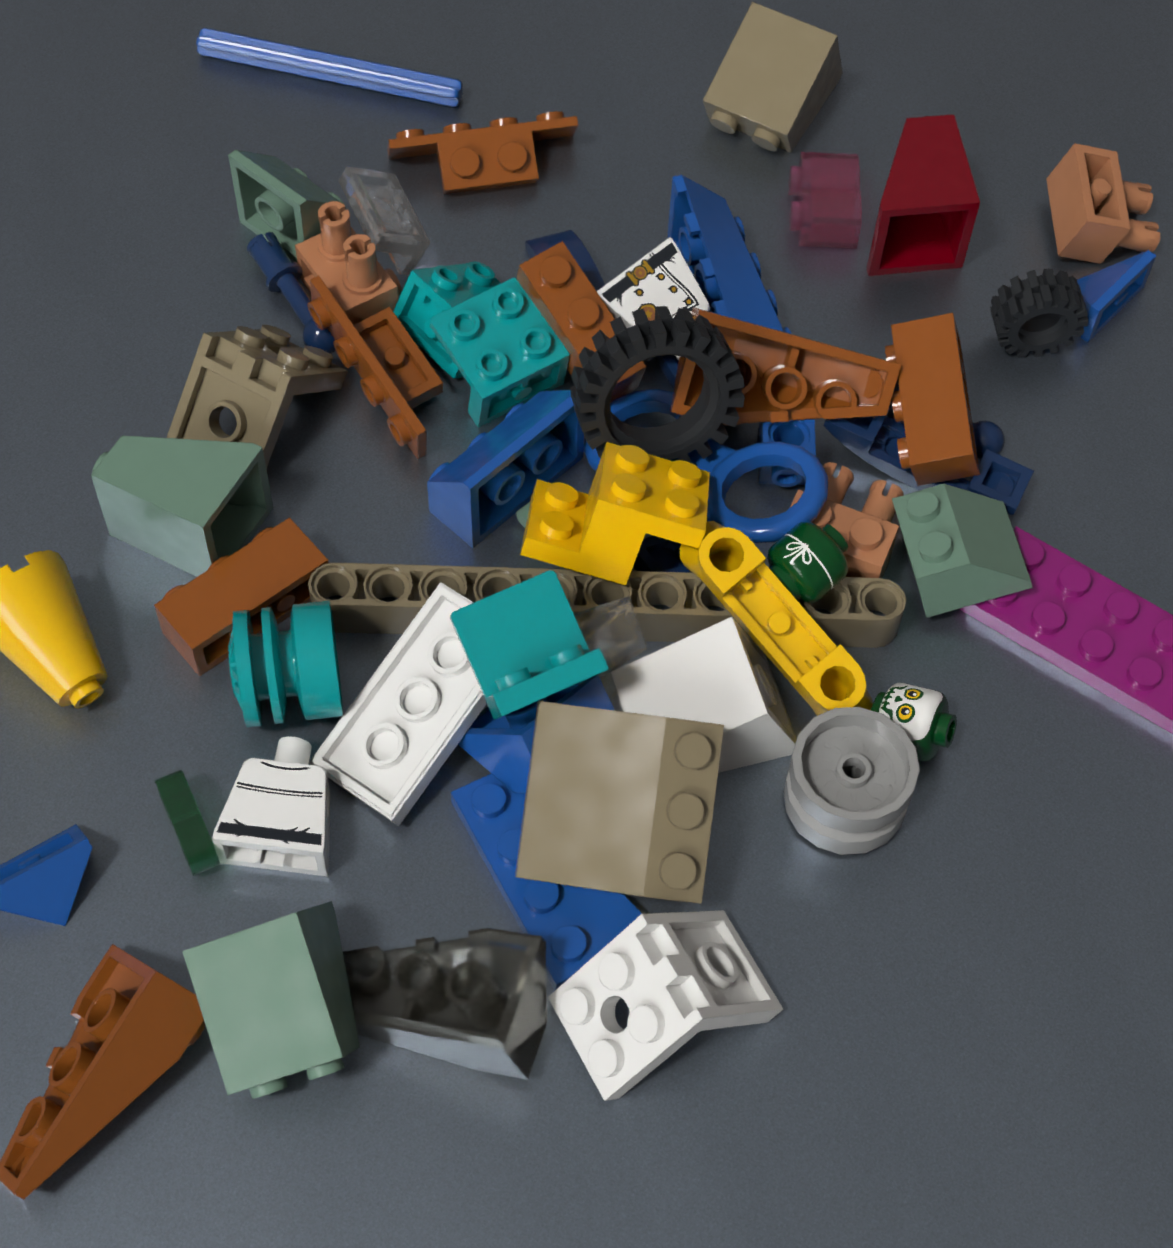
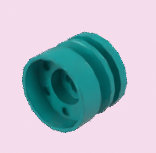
(286, 663)

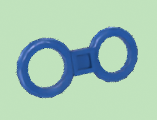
(728, 465)

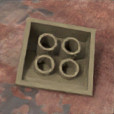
(619, 802)

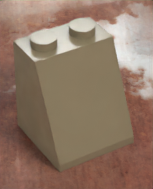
(773, 79)

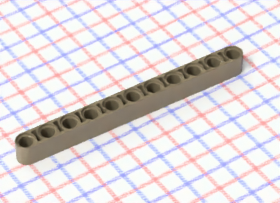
(682, 592)

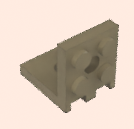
(253, 377)

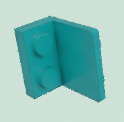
(435, 291)
(501, 349)
(525, 644)

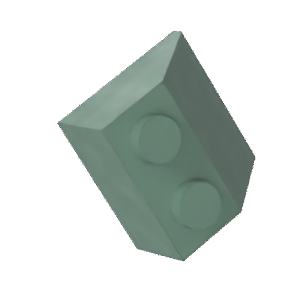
(276, 199)
(959, 547)

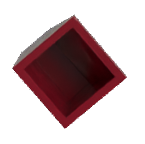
(926, 202)

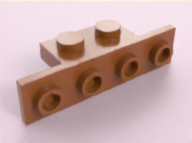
(487, 155)
(387, 361)

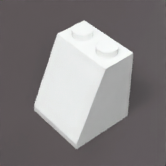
(715, 680)

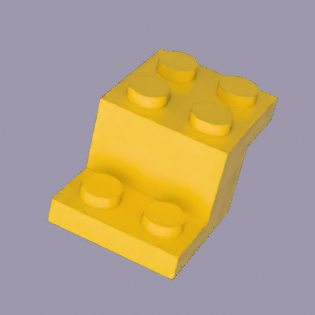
(627, 498)

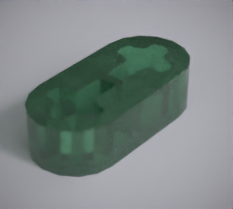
(187, 822)

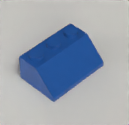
(502, 466)

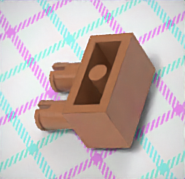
(1093, 205)
(347, 265)
(867, 532)

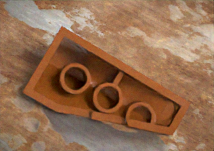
(792, 376)
(126, 1037)

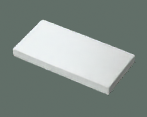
(406, 714)

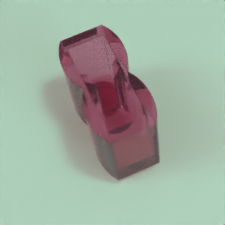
(827, 200)

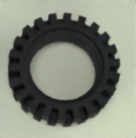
(647, 339)

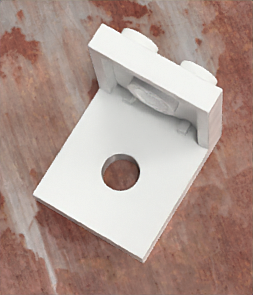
(677, 979)

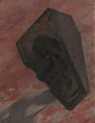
(456, 999)

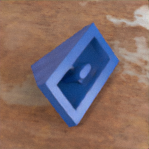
(1112, 289)
(46, 877)

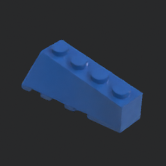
(717, 254)

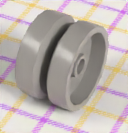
(850, 780)

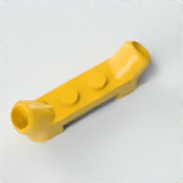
(776, 620)

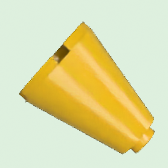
(48, 631)

